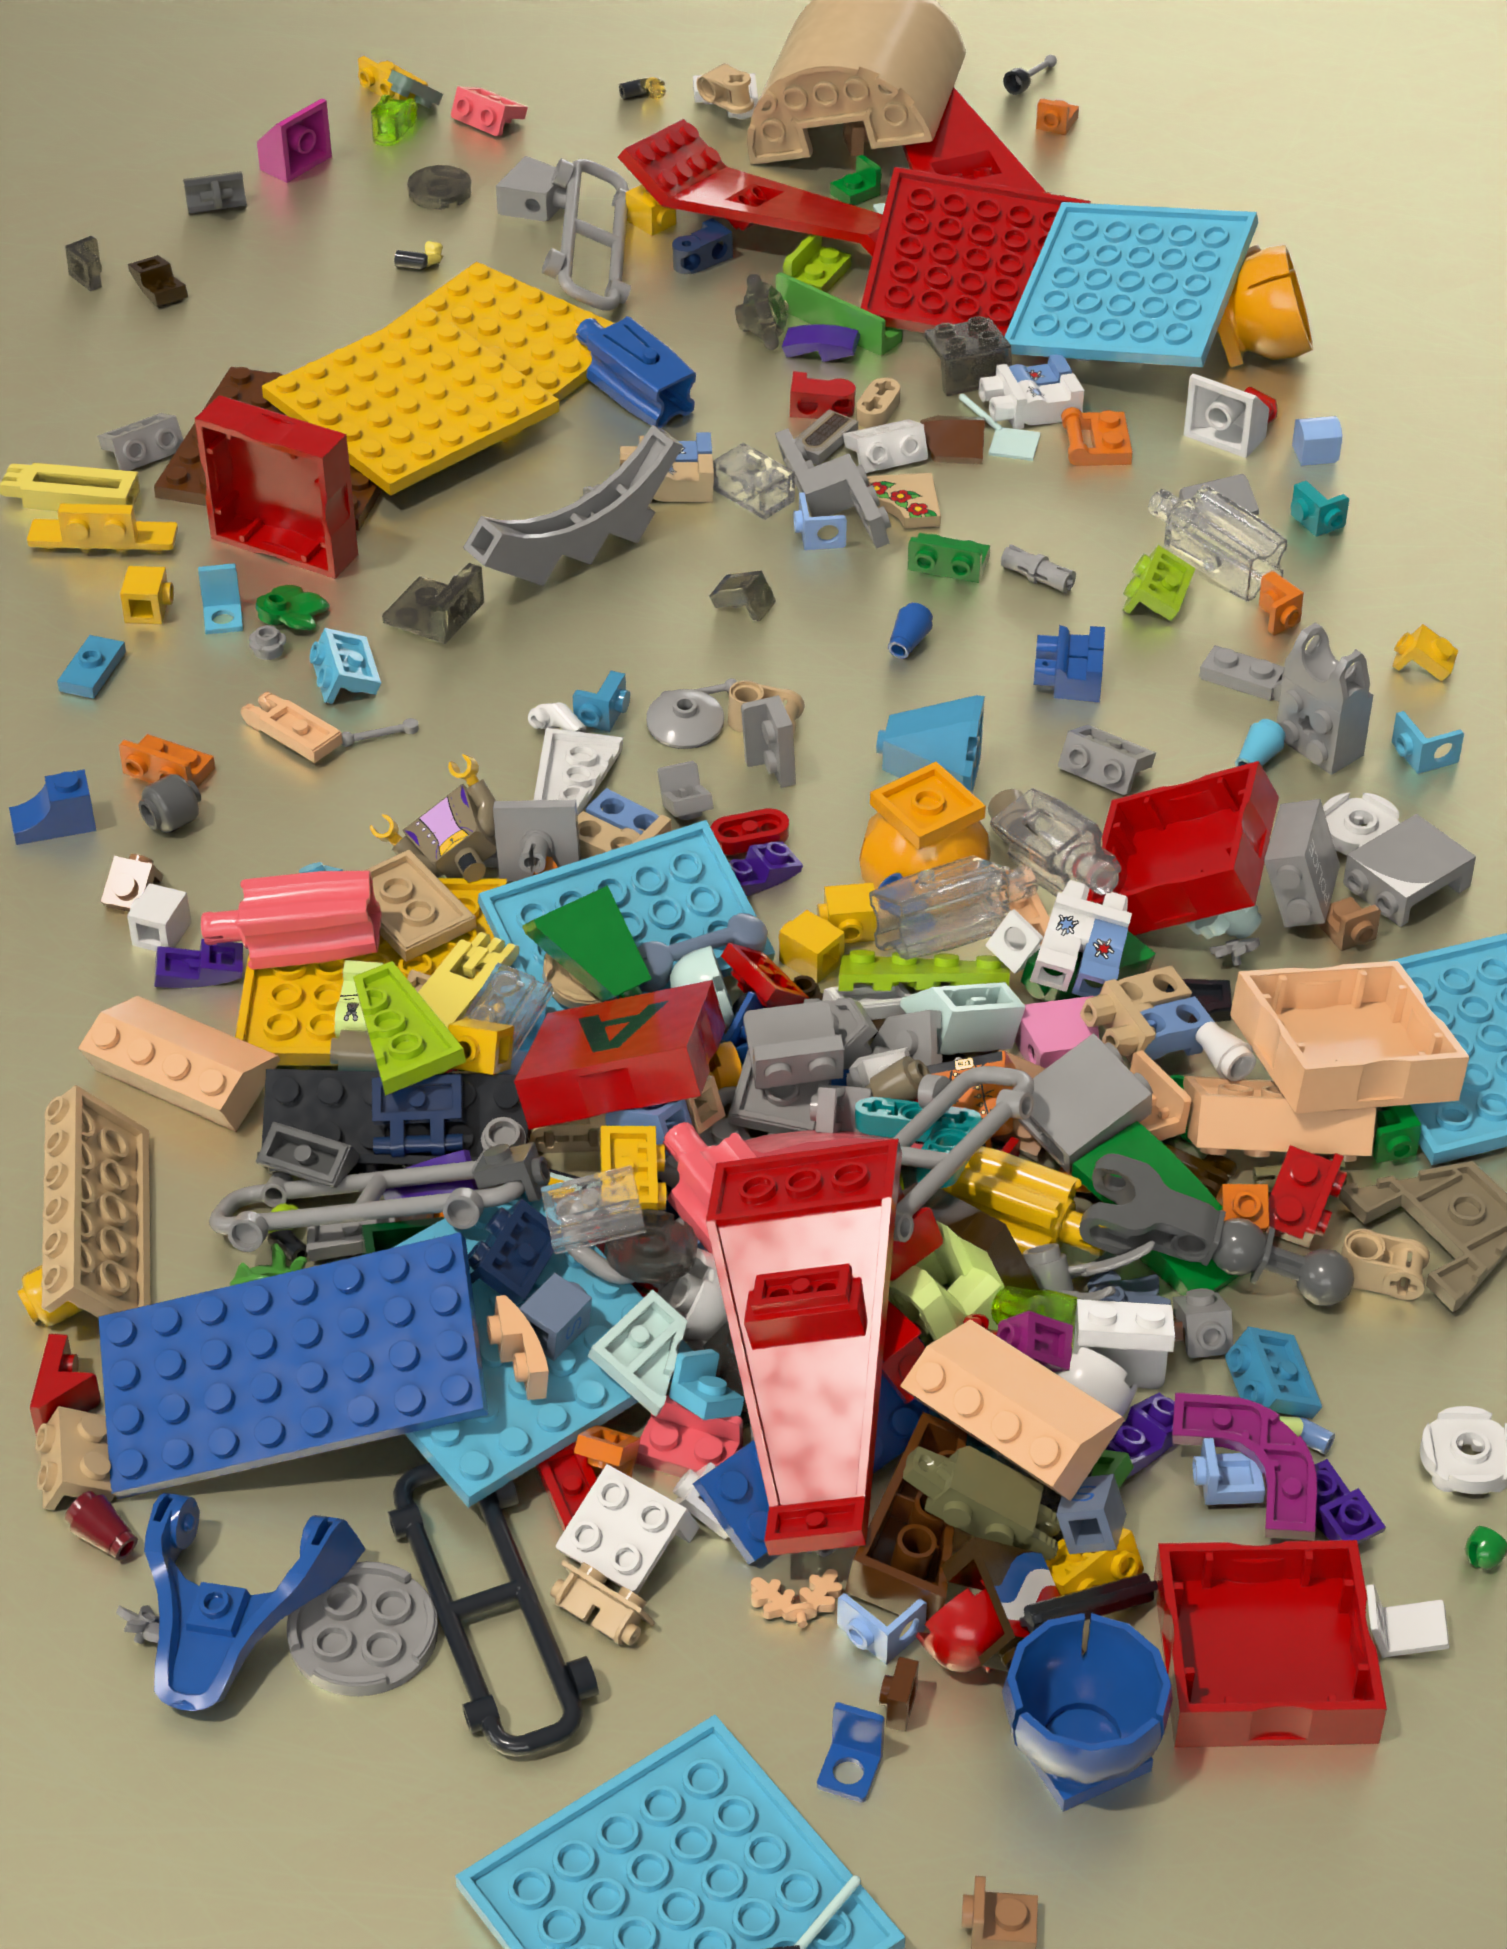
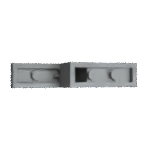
(835, 487)

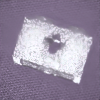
(754, 481)

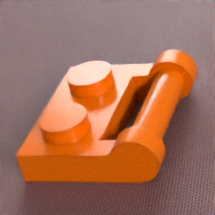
(1107, 433)

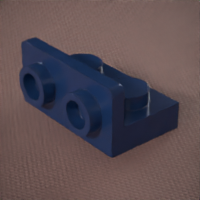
(513, 1251)

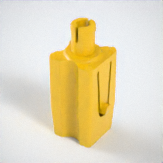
(1024, 1196)

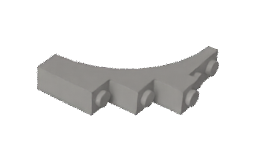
(616, 507)

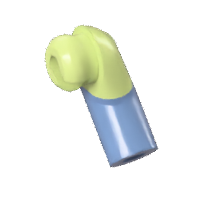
(1313, 1434)

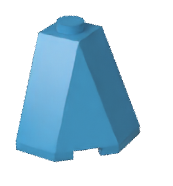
(935, 733)

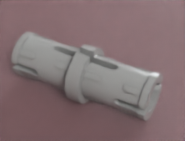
(1038, 568)

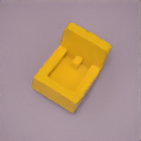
(1427, 650)

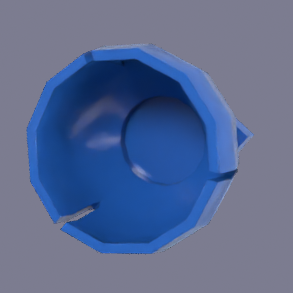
(1091, 1714)

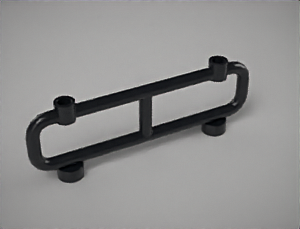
(570, 1681)

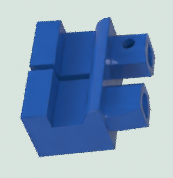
(1071, 664)

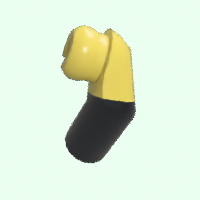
(420, 260)

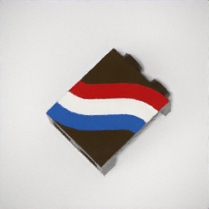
(1012, 1580)

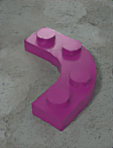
(1268, 1442)

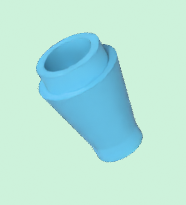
(1262, 743)

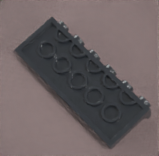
(340, 1109)

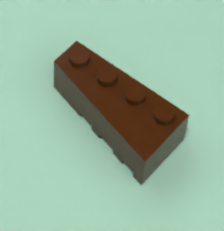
(904, 1539)

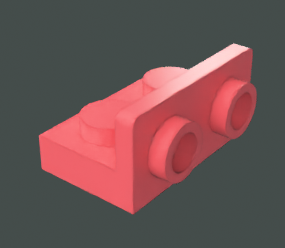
(485, 109)
(683, 1441)

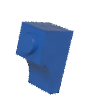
(56, 811)

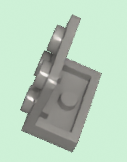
(793, 1045)

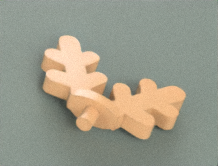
(775, 1605)

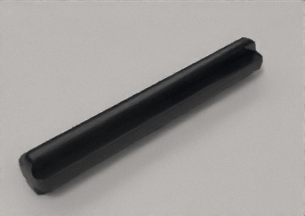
(1097, 1600)

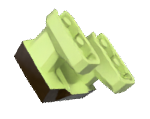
(974, 1263)

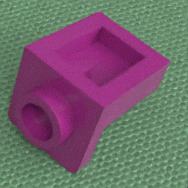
(1039, 1338)

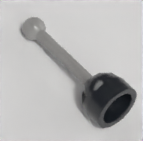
(1019, 79)

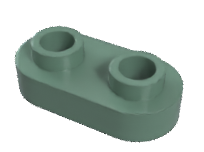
(423, 94)

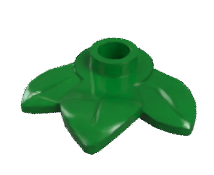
(291, 607)

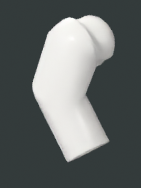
(555, 716)

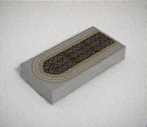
(826, 435)

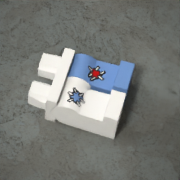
(1032, 393)
(1085, 928)

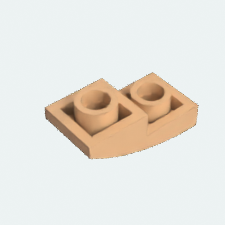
(519, 1345)

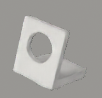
(1014, 944)
(1407, 1627)

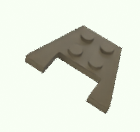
(1454, 1206)

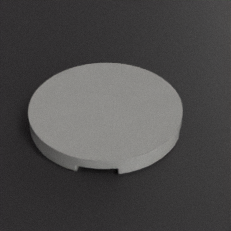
(364, 1631)

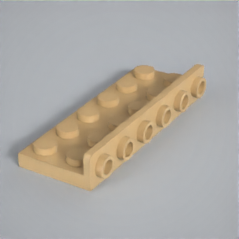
(95, 1207)

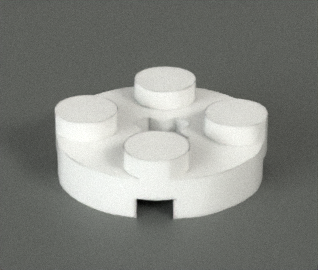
(1346, 813)
(1462, 1472)

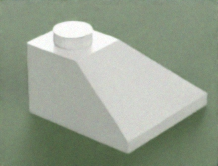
(1224, 416)

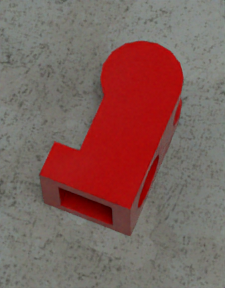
(815, 397)

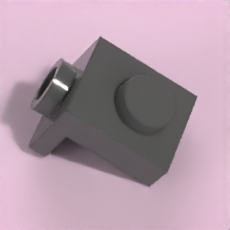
(507, 1164)

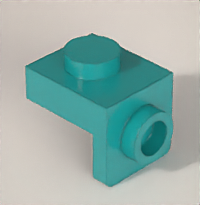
(1317, 512)

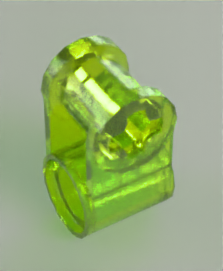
(392, 119)
(1049, 1303)

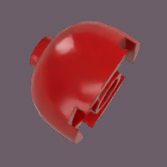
(962, 1632)

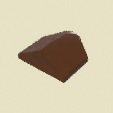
(955, 438)

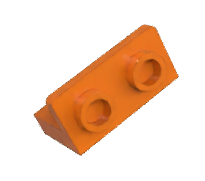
(157, 758)

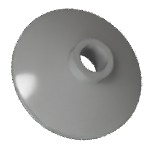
(685, 718)

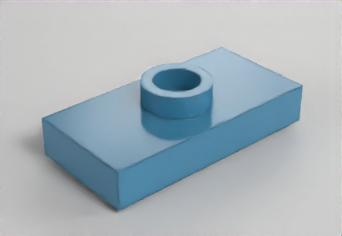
(91, 666)

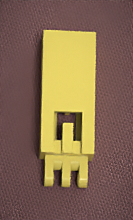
(48, 485)
(449, 989)

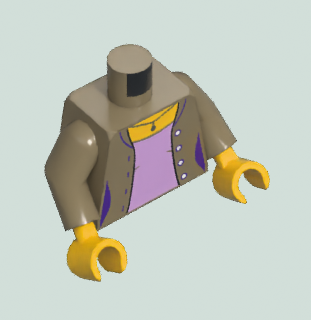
(455, 832)

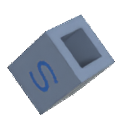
(558, 1314)
(1093, 1516)

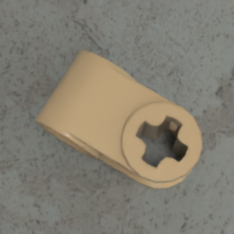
(726, 89)
(749, 691)
(1382, 1261)

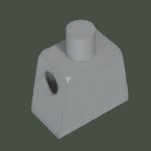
(529, 192)

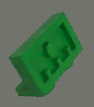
(947, 557)

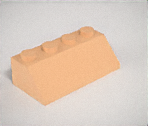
(178, 1060)
(1259, 1120)
(1013, 1406)

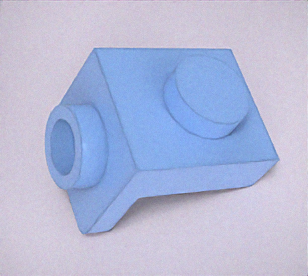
(1227, 1477)

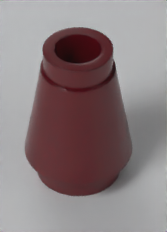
(99, 1524)

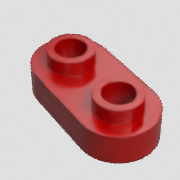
(750, 828)

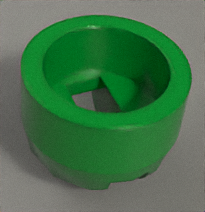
(1485, 1548)

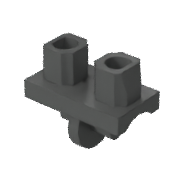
(214, 192)

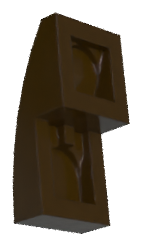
(157, 280)

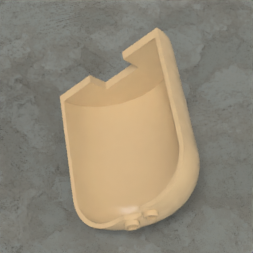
(855, 64)

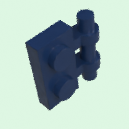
(428, 1101)

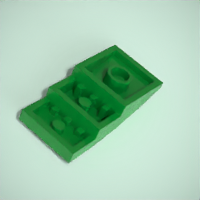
(1143, 1146)

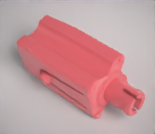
(301, 919)
(696, 1173)

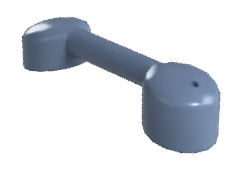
(659, 958)

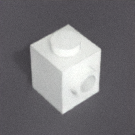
(158, 917)

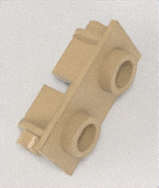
(618, 1611)

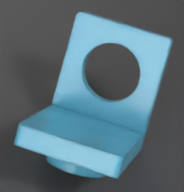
(219, 597)
(1420, 750)

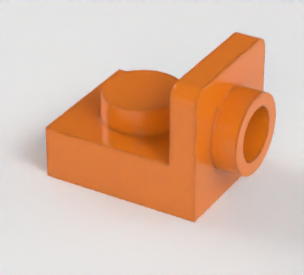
(1056, 116)
(1281, 601)
(1245, 1202)
(608, 1447)

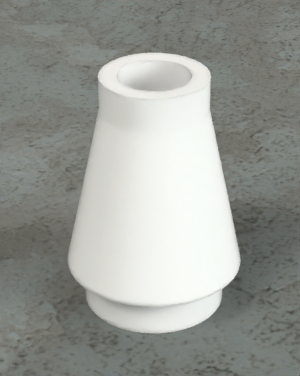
(1227, 1053)

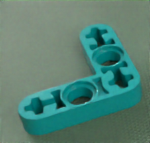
(889, 1116)

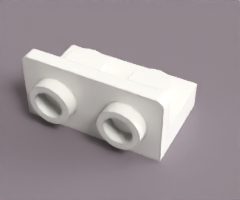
(888, 445)

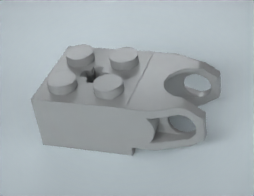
(1325, 702)

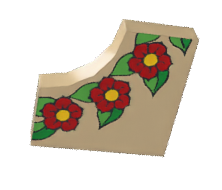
(908, 498)

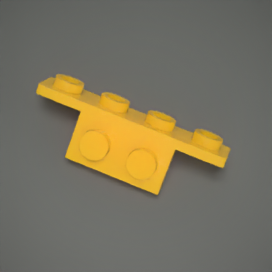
(101, 528)

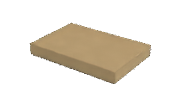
(416, 907)

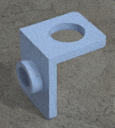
(810, 526)
(871, 1634)

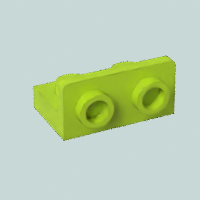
(817, 264)
(1159, 583)

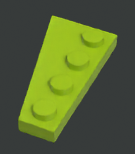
(920, 973)
(403, 1029)

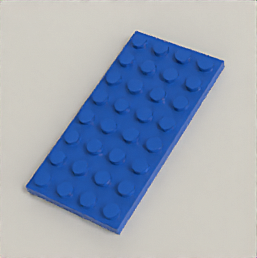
(291, 1366)

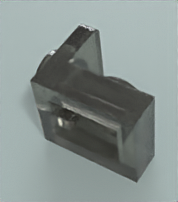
(85, 262)
(745, 589)

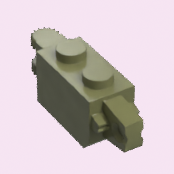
(984, 1498)

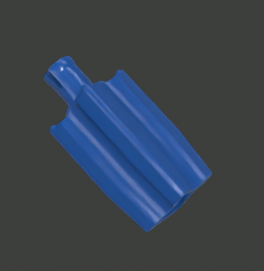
(637, 370)

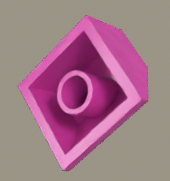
(296, 143)

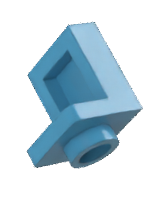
(603, 708)

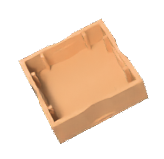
(1348, 1037)

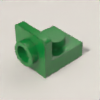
(859, 186)
(1397, 1133)

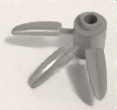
(1053, 1273)

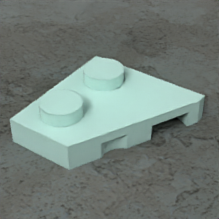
(643, 1350)

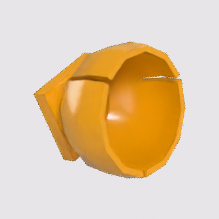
(1266, 310)
(921, 825)

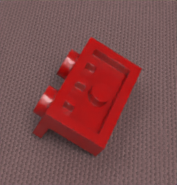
(760, 974)
(1302, 1194)

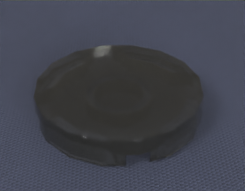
(439, 186)
(659, 1254)

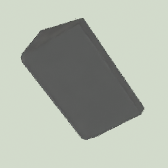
(307, 1155)

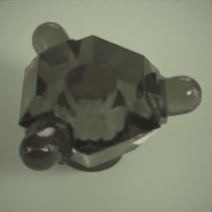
(762, 312)

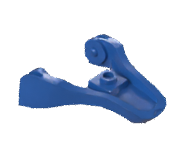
(215, 1626)

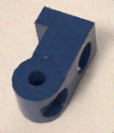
(702, 248)

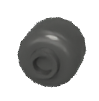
(169, 803)

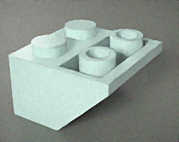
(971, 1016)

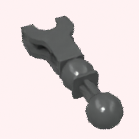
(1198, 1232)

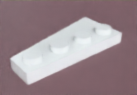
(574, 765)

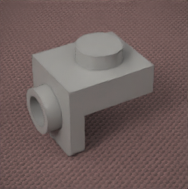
(682, 791)
(835, 1107)
(1205, 1321)

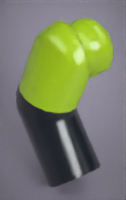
(286, 1239)

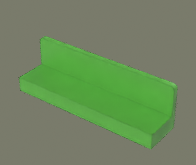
(822, 308)

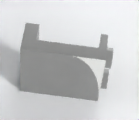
(1407, 867)

